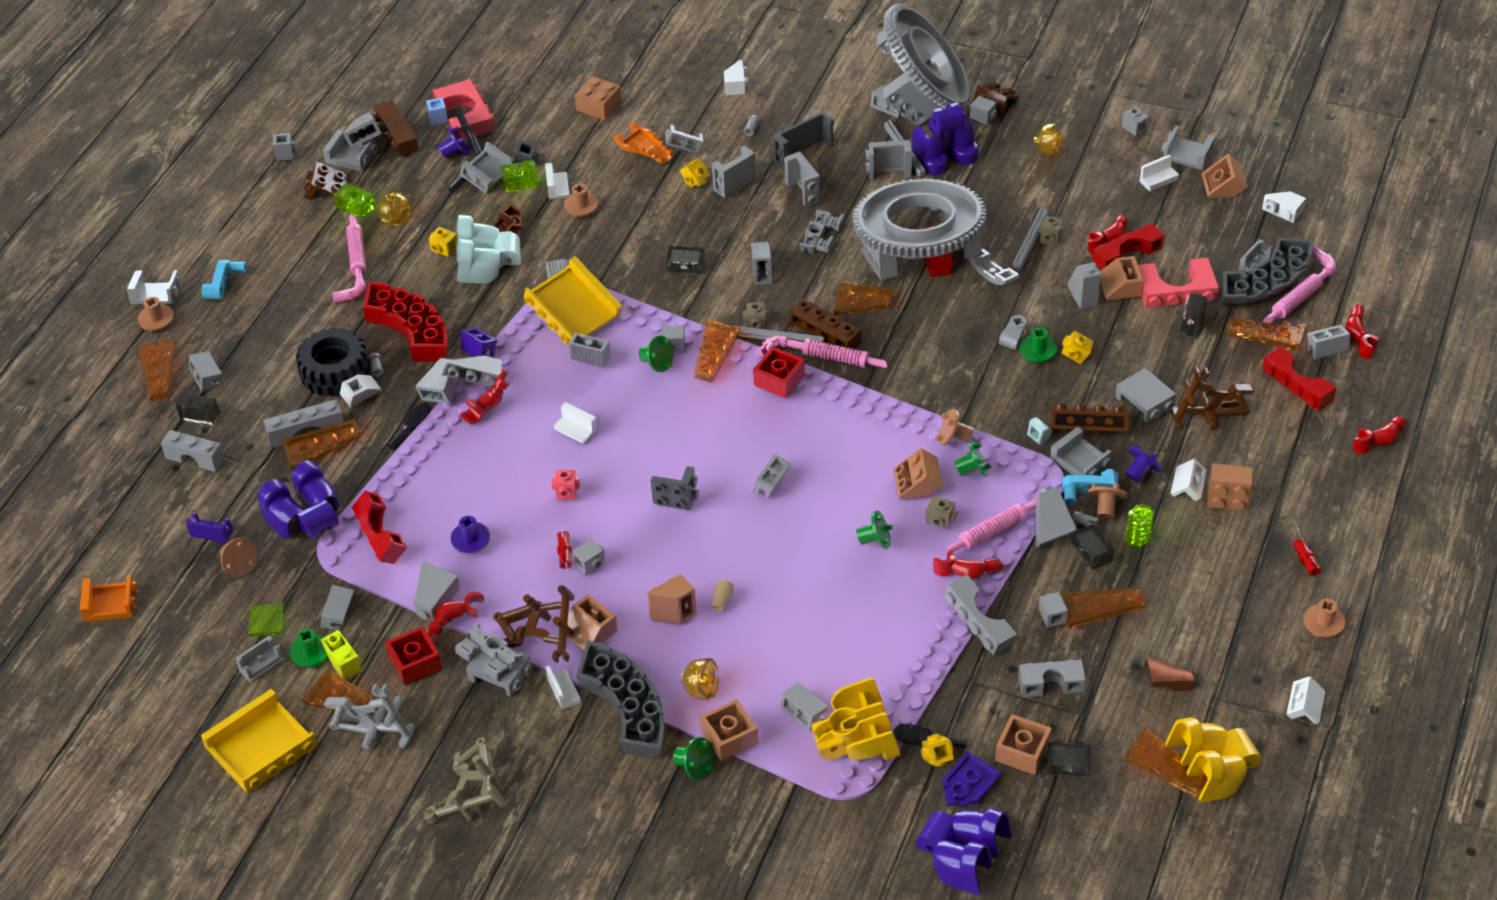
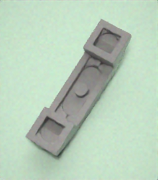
(992, 271)

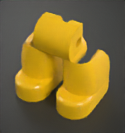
(856, 725)
(1216, 753)

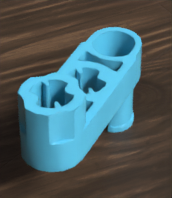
(224, 267)
(1081, 483)

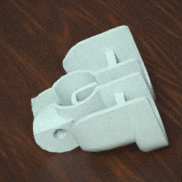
(483, 250)

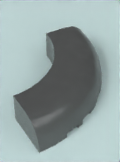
(1270, 276)
(630, 693)

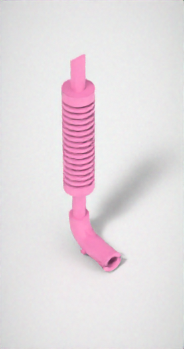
(357, 262)
(1305, 288)
(823, 350)
(992, 526)

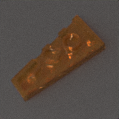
(1278, 335)
(714, 349)
(157, 367)
(319, 442)
(1100, 604)
(1153, 757)

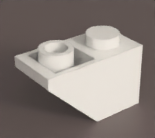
(735, 79)
(1285, 205)
(359, 389)

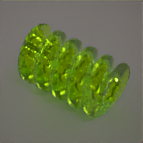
(1139, 525)

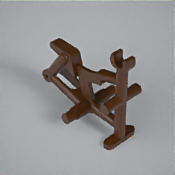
(1215, 406)
(532, 611)

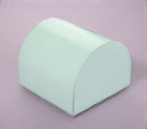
(1038, 431)

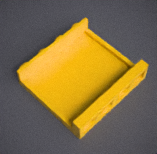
(573, 302)
(258, 741)

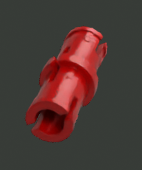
(564, 549)
(1307, 557)

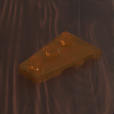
(860, 298)
(334, 686)

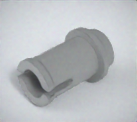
(753, 122)
(375, 363)
(1083, 519)

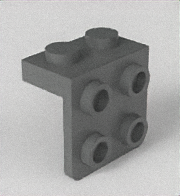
(675, 492)

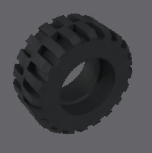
(328, 346)

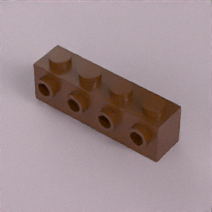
(395, 128)
(820, 322)
(1089, 418)

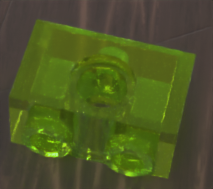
(519, 176)
(354, 200)

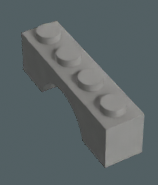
(287, 424)
(993, 633)

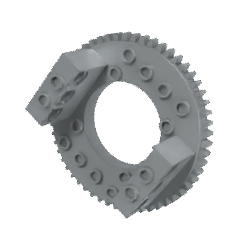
(911, 42)
(884, 241)

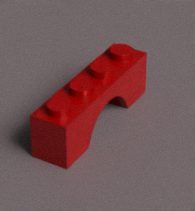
(1145, 239)
(1314, 392)
(369, 512)

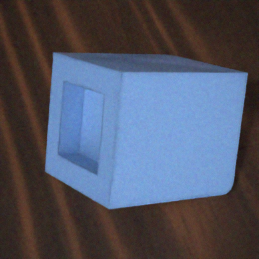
(437, 111)

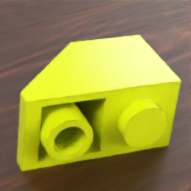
(341, 655)

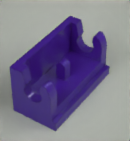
(477, 342)
(208, 529)

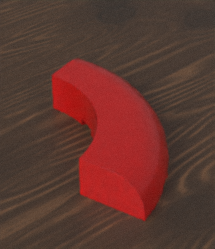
(409, 316)

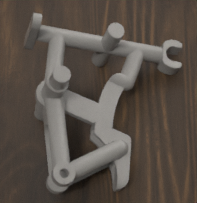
(371, 726)

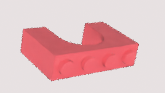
(467, 96)
(1158, 293)

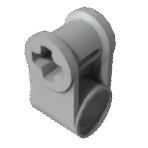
(1013, 333)

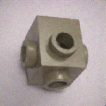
(1051, 230)
(756, 315)
(941, 512)

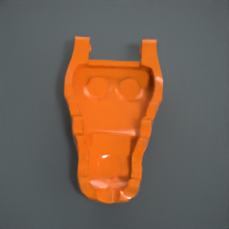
(645, 143)

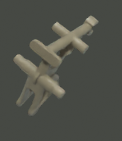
(485, 771)

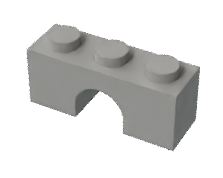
(206, 452)
(1066, 673)

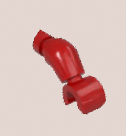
(1115, 231)
(1359, 334)
(487, 401)
(1381, 436)
(960, 567)
(451, 610)

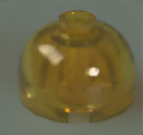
(1049, 140)
(394, 208)
(700, 678)

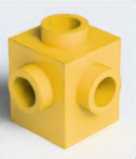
(695, 173)
(443, 241)
(1077, 347)
(943, 751)

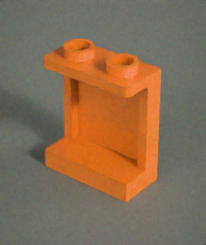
(108, 600)

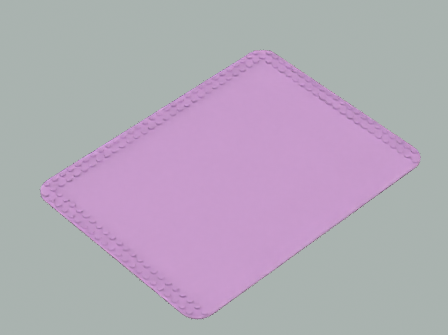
(805, 589)

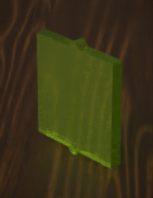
(266, 620)

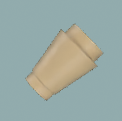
(722, 594)

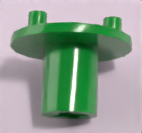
(1038, 346)
(657, 353)
(973, 461)
(876, 531)
(308, 649)
(695, 757)

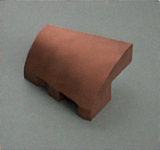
(509, 219)
(1166, 674)

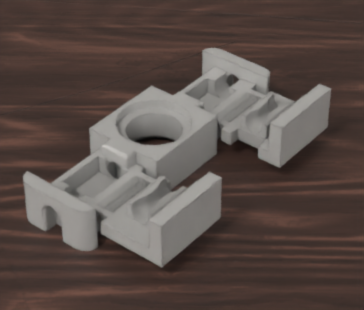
(814, 241)
(501, 656)

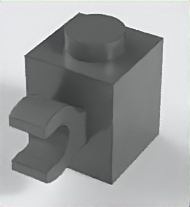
(526, 152)

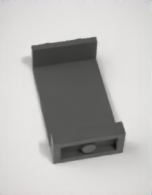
(802, 136)

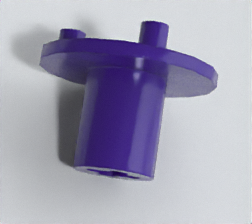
(454, 144)
(1141, 464)
(470, 535)

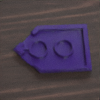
(969, 780)

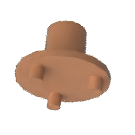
(580, 202)
(155, 315)
(952, 428)
(1106, 499)
(239, 557)
(1324, 619)

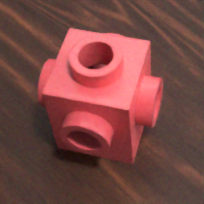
(565, 484)

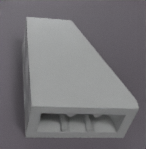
(361, 130)
(761, 263)
(1085, 285)
(435, 386)
(1052, 517)
(434, 589)

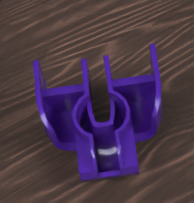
(951, 131)
(311, 491)
(958, 862)

